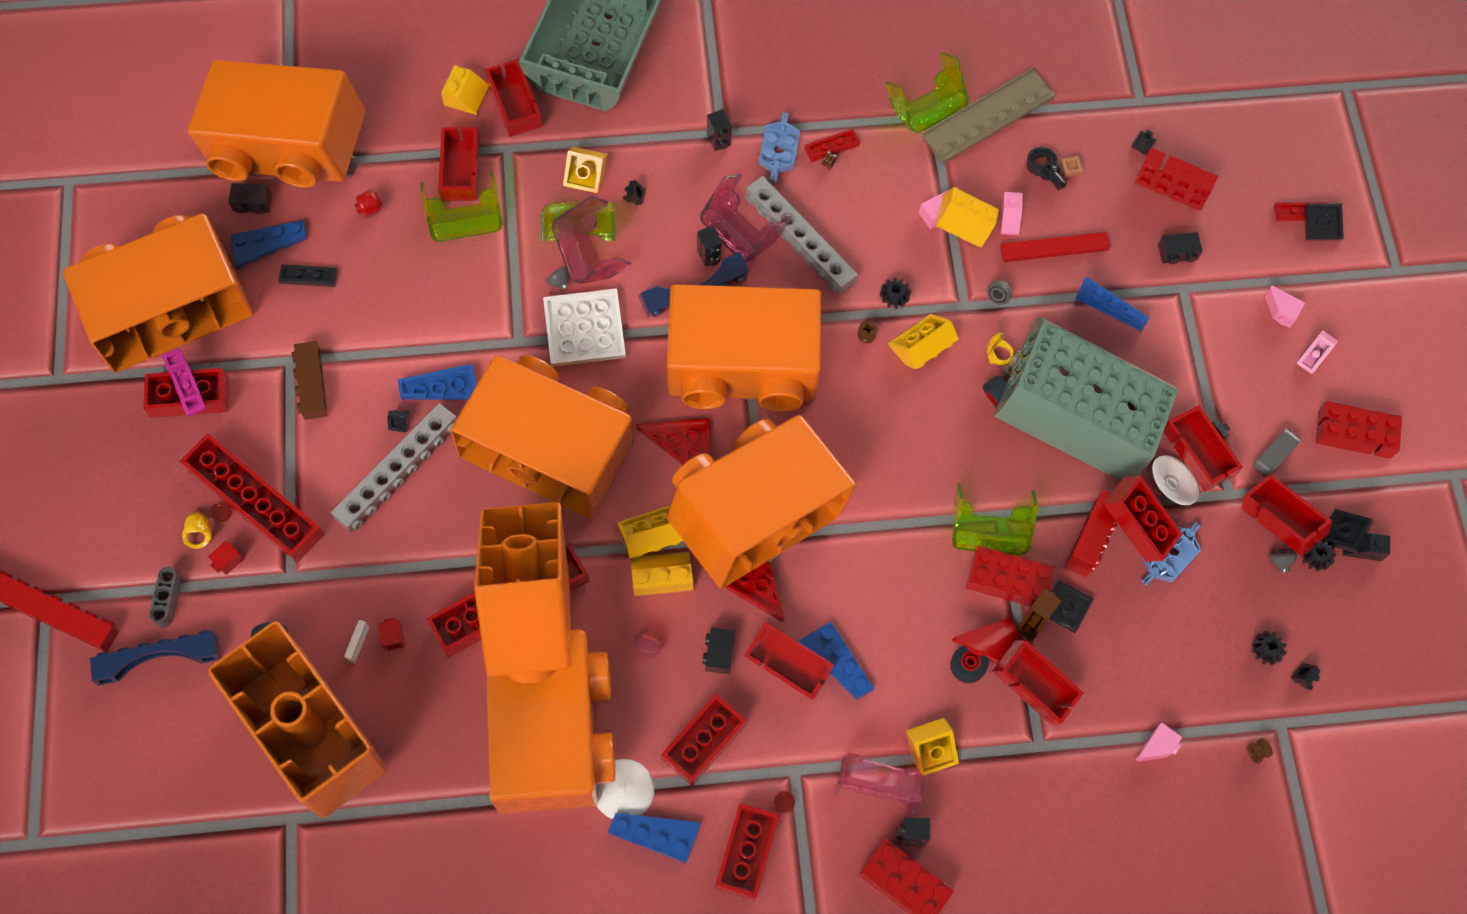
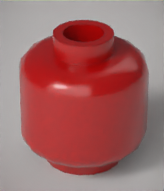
(368, 203)

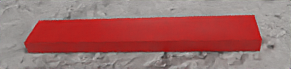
(1055, 247)

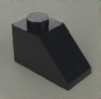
(1374, 547)

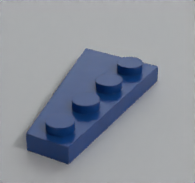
(257, 243)
(1109, 304)
(445, 384)
(847, 671)
(659, 835)

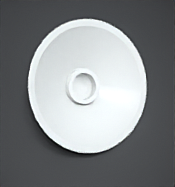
(1175, 480)
(630, 792)

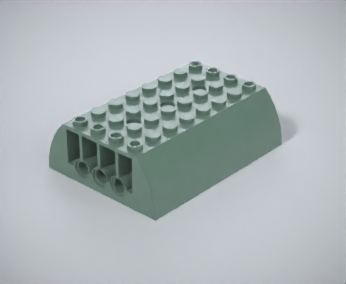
(566, 63)
(1074, 416)

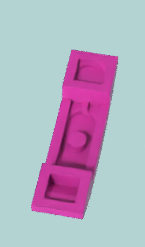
(184, 382)

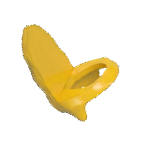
(994, 342)
(197, 522)

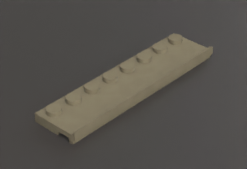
(987, 116)

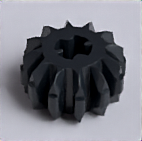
(889, 291)
(1324, 559)
(1275, 645)

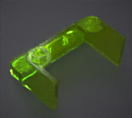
(936, 105)
(465, 220)
(605, 220)
(1000, 534)

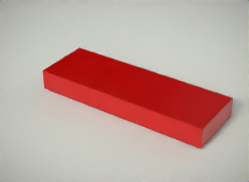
(836, 144)
(1292, 210)

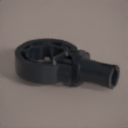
(1045, 171)

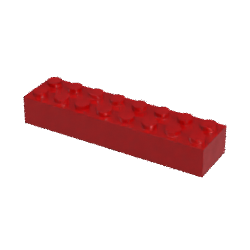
(252, 497)
(458, 623)

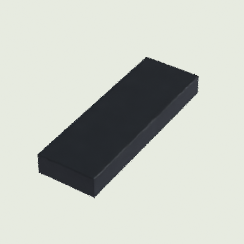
(308, 275)

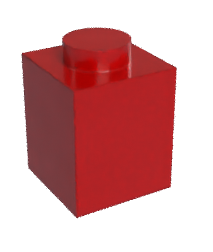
(225, 558)
(391, 634)

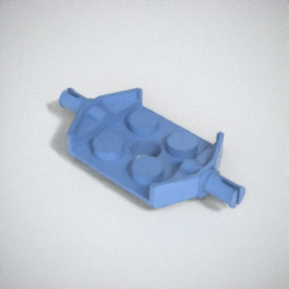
(781, 136)
(1173, 565)

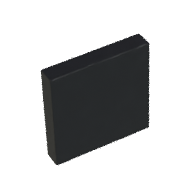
(1323, 222)
(1348, 530)
(1072, 606)

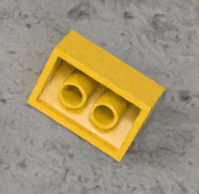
(966, 216)
(924, 341)
(648, 532)
(662, 573)

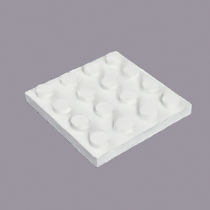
(584, 327)

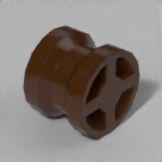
(863, 333)
(1259, 750)

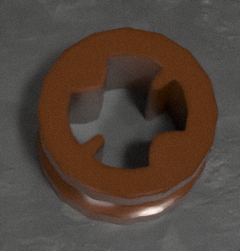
(829, 160)

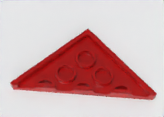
(680, 438)
(759, 590)
(990, 640)

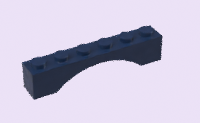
(731, 269)
(112, 667)

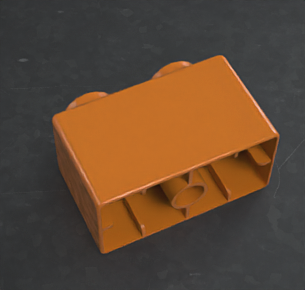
(277, 122)
(156, 291)
(744, 345)
(544, 433)
(757, 498)
(523, 591)
(297, 720)
(546, 737)

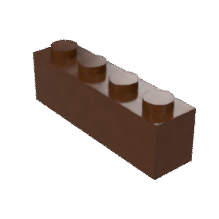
(310, 380)
(1039, 614)

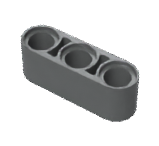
(1277, 452)
(169, 605)

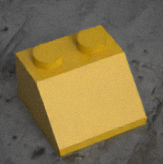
(464, 90)
(584, 169)
(932, 746)

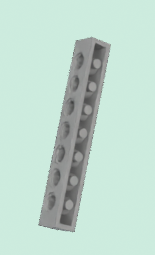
(799, 226)
(384, 470)

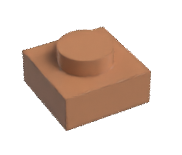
(1071, 166)

